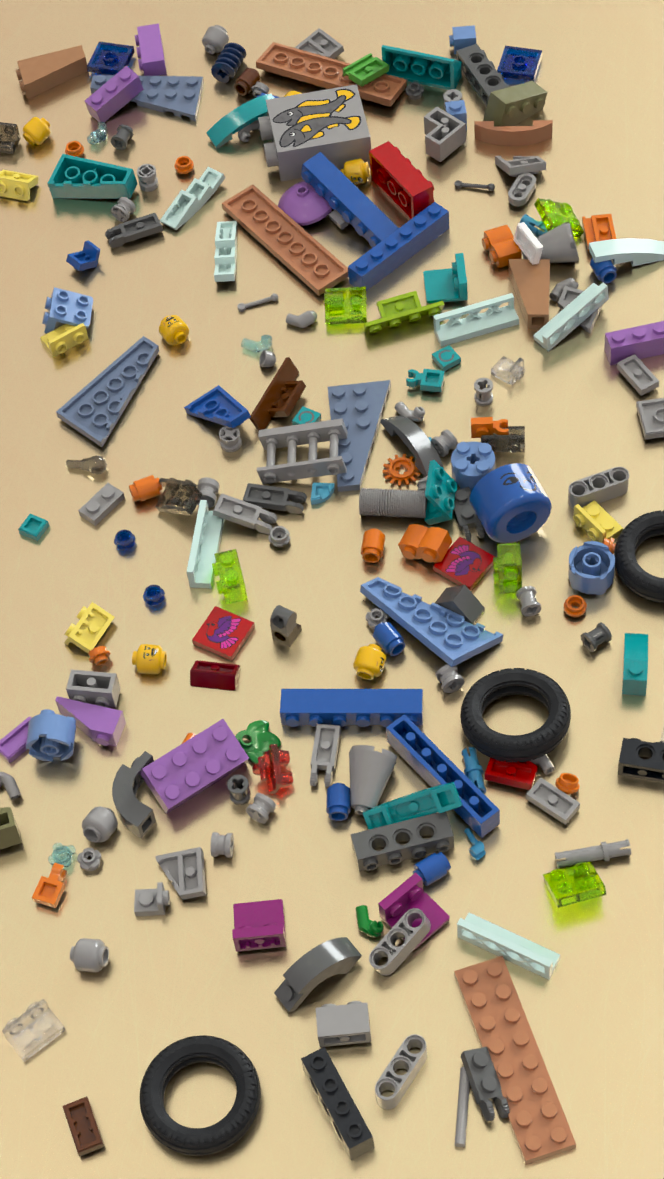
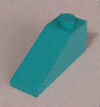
(635, 664)

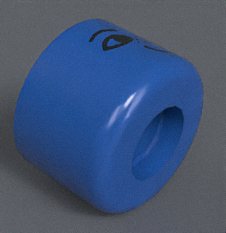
(510, 503)

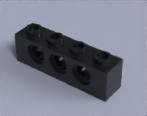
(632, 765)
(337, 1103)

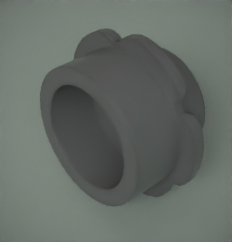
(414, 91)

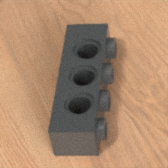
(480, 72)
(412, 831)

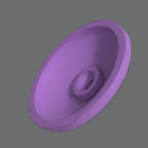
(304, 204)

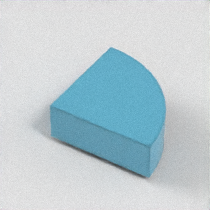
(321, 492)

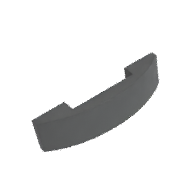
(414, 439)

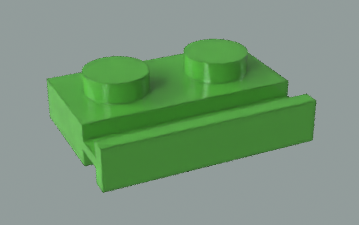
(366, 70)

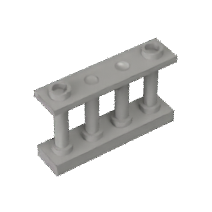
(299, 435)

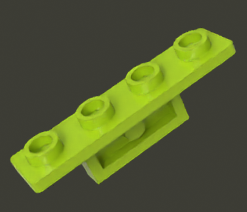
(400, 309)

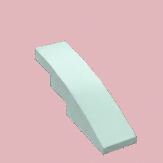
(192, 199)
(627, 250)
(225, 251)

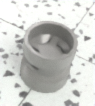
(147, 177)
(209, 488)

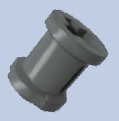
(120, 140)
(596, 637)
(241, 787)

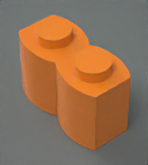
(501, 245)
(425, 543)

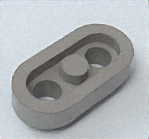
(522, 189)

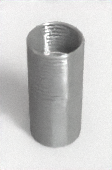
(397, 502)

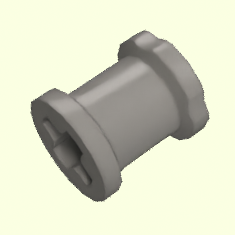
(481, 390)
(528, 600)

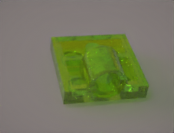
(557, 213)
(345, 305)
(574, 884)

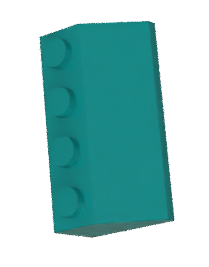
(422, 67)

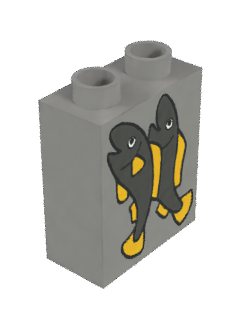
(314, 123)

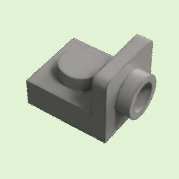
(151, 901)

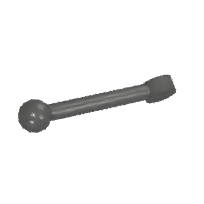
(458, 184)

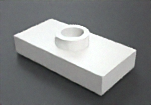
(528, 243)

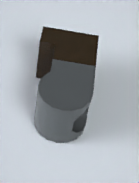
(284, 622)

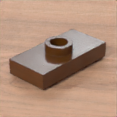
(83, 1126)

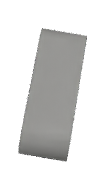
(599, 487)
(387, 947)
(400, 1083)

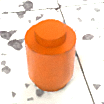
(145, 488)
(372, 545)

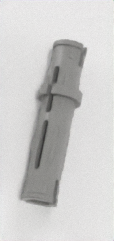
(593, 853)

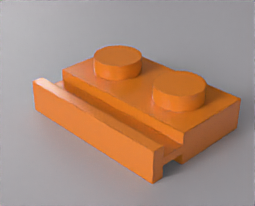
(598, 228)

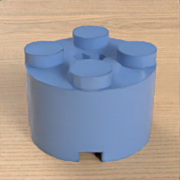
(471, 463)
(591, 568)
(51, 736)

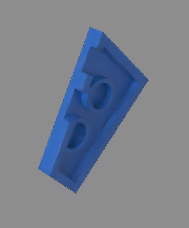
(219, 408)

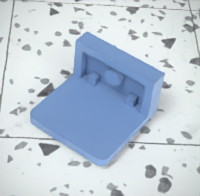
(67, 308)

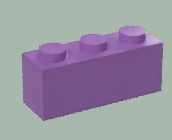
(150, 50)
(114, 94)
(640, 340)

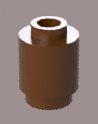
(246, 81)

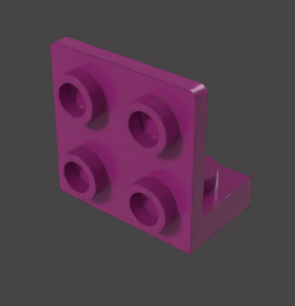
(410, 896)
(259, 925)

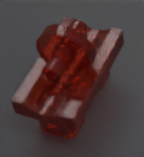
(270, 769)

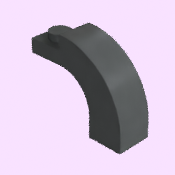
(132, 813)
(315, 966)

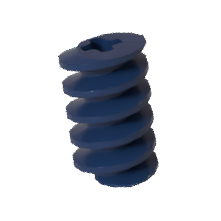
(228, 62)

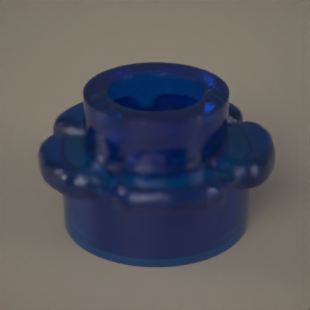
(124, 535)
(154, 590)

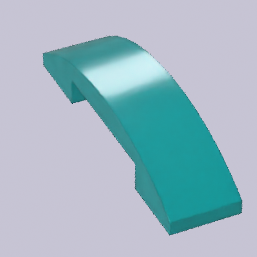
(238, 119)
(415, 805)

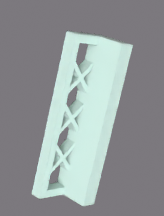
(572, 316)
(475, 323)
(204, 546)
(508, 944)

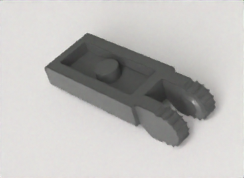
(133, 230)
(275, 498)
(465, 515)
(484, 1082)

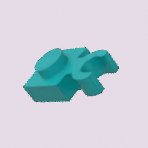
(428, 380)

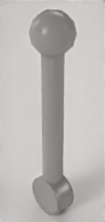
(241, 306)

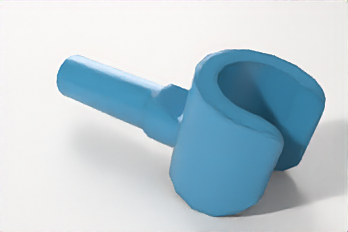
(477, 850)

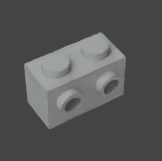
(94, 688)
(343, 1024)

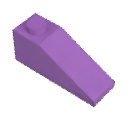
(98, 722)

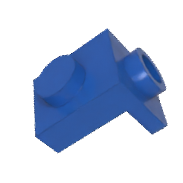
(84, 259)

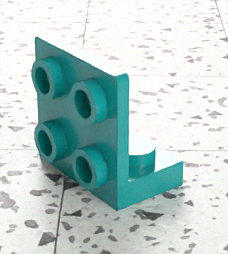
(447, 284)
(440, 494)

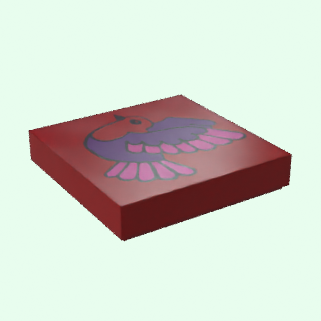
(464, 563)
(223, 633)

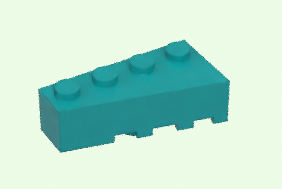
(90, 179)

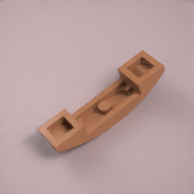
(513, 135)

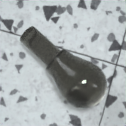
(93, 464)

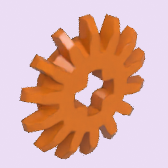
(396, 464)

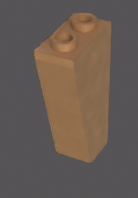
(50, 70)
(531, 290)

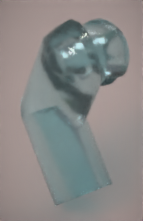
(98, 135)
(259, 346)

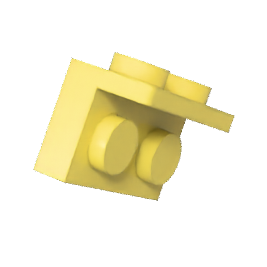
(16, 184)
(64, 338)
(596, 522)
(90, 627)

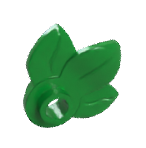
(259, 739)

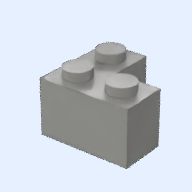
(443, 133)

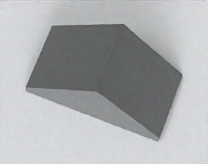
(461, 601)

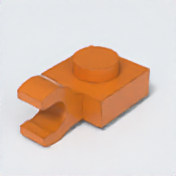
(486, 426)
(51, 889)

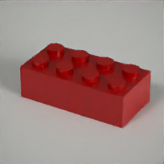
(400, 180)

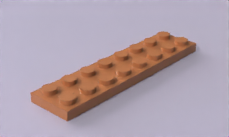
(326, 73)
(286, 239)
(522, 1074)

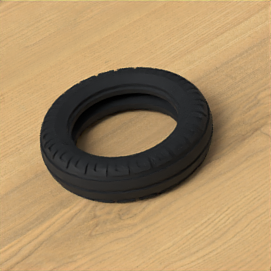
(629, 570)
(515, 747)
(214, 1137)

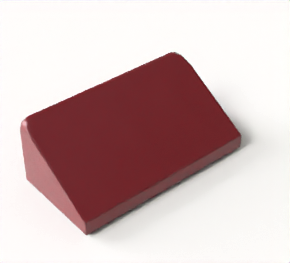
(214, 675)

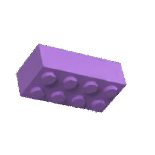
(194, 766)

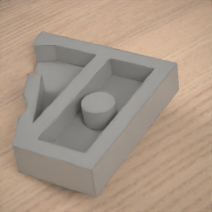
(321, 44)
(185, 871)

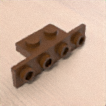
(279, 396)

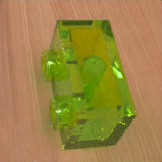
(508, 567)
(230, 575)

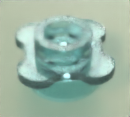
(65, 860)

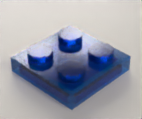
(110, 58)
(519, 63)

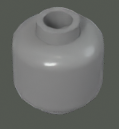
(215, 39)
(99, 824)
(89, 955)

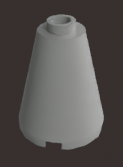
(558, 245)
(368, 775)

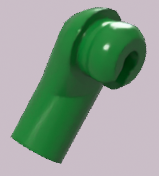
(366, 925)

